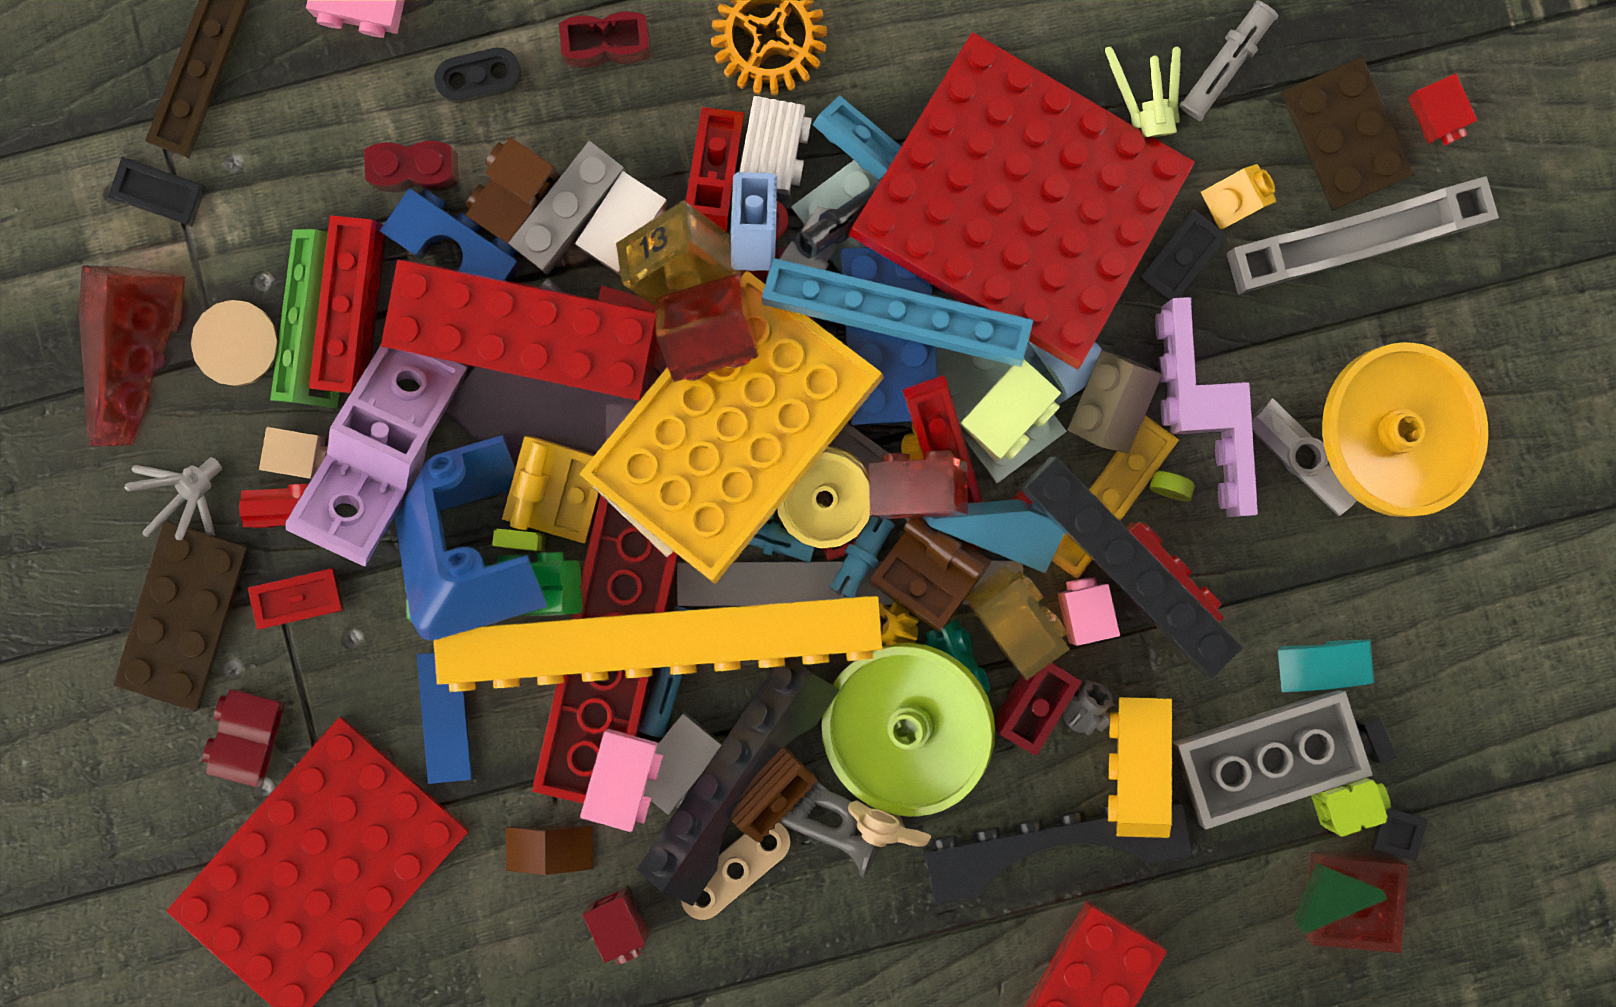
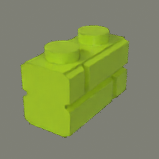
(1352, 806)

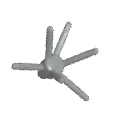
(191, 486)

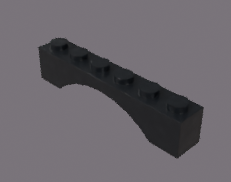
(1131, 566)
(690, 844)
(968, 866)

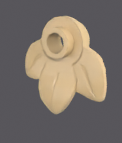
(883, 828)

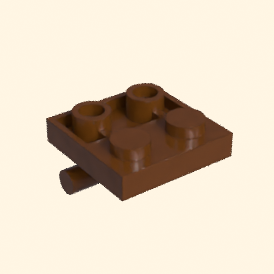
(929, 573)

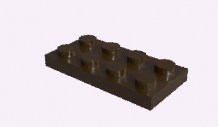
(181, 616)

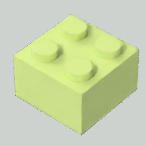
(1009, 411)

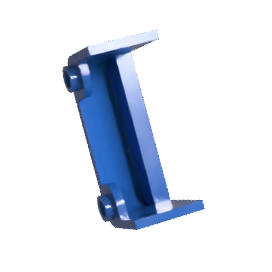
(453, 588)

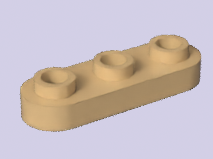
(755, 862)

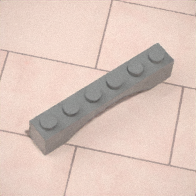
(1362, 235)

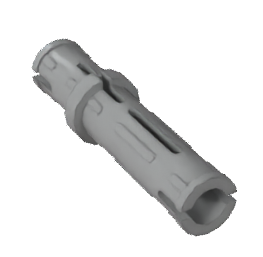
(1256, 21)

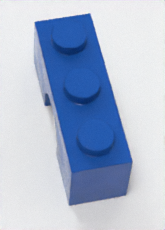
(421, 223)

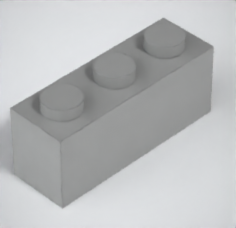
(567, 208)

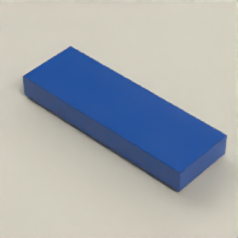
(443, 726)

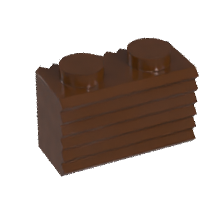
(772, 794)

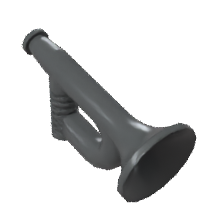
(839, 837)

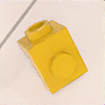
(1239, 195)

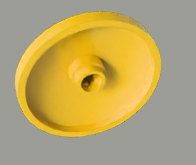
(1405, 430)

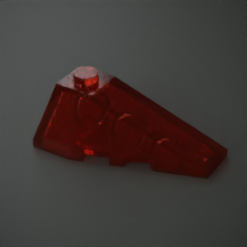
(123, 334)

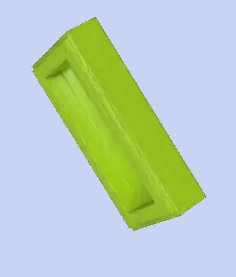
(519, 539)

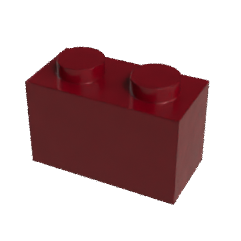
(1036, 707)
(617, 926)

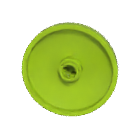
(909, 730)

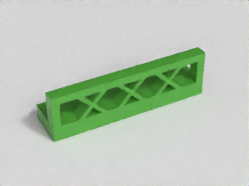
(300, 320)

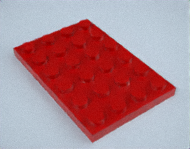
(318, 869)

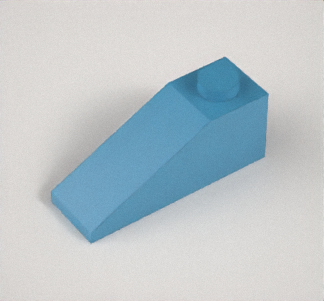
(1006, 528)

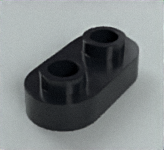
(477, 70)

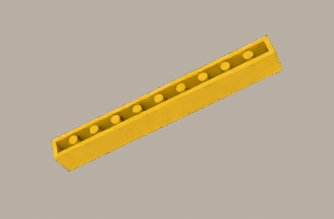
(659, 640)

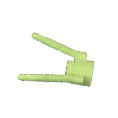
(1158, 116)

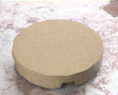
(234, 343)

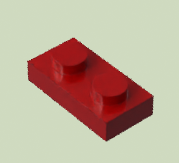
(296, 598)

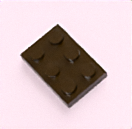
(1347, 133)

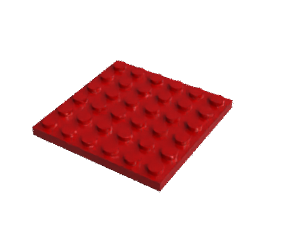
(1023, 198)

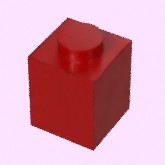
(1443, 110)

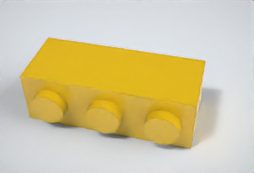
(1142, 767)

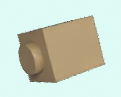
(292, 453)

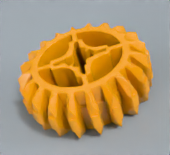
(785, 48)

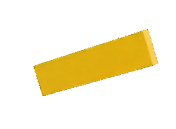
(1121, 485)

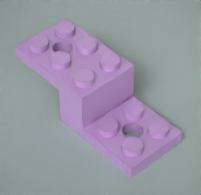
(1207, 409)
(375, 452)

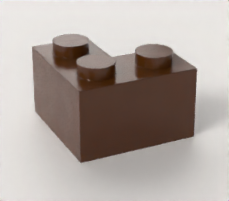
(514, 189)

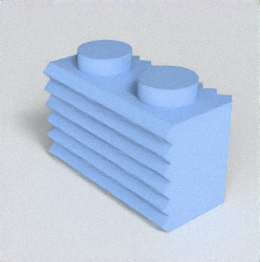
(753, 221)

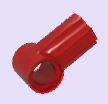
(269, 506)

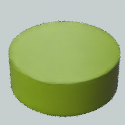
(1172, 486)

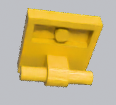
(550, 491)

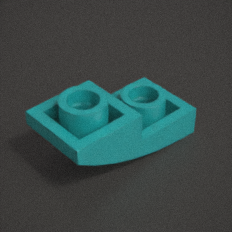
(1326, 666)

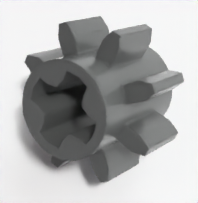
(1089, 708)

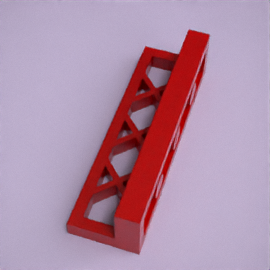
(347, 303)

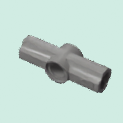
(1284, 437)

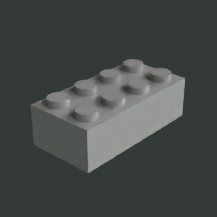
(1272, 758)

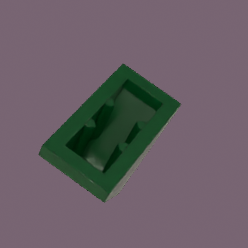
(1333, 896)

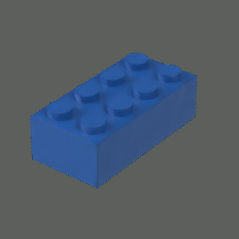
(898, 359)

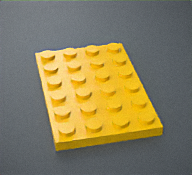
(723, 451)

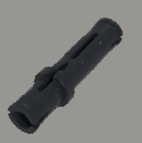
(833, 225)

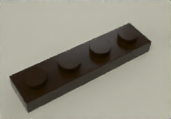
(196, 75)

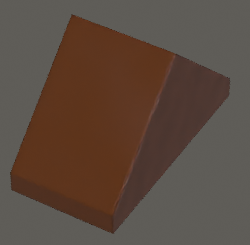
(549, 849)

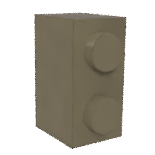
(1114, 402)

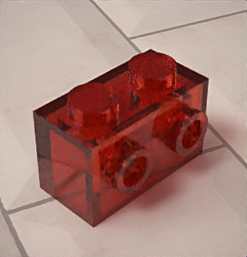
(918, 487)

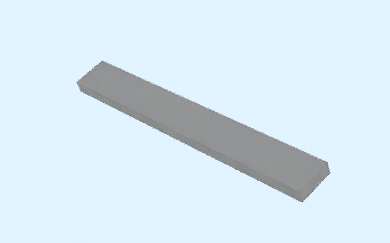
(781, 583)

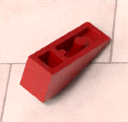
(715, 164)

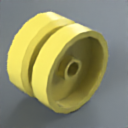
(831, 524)

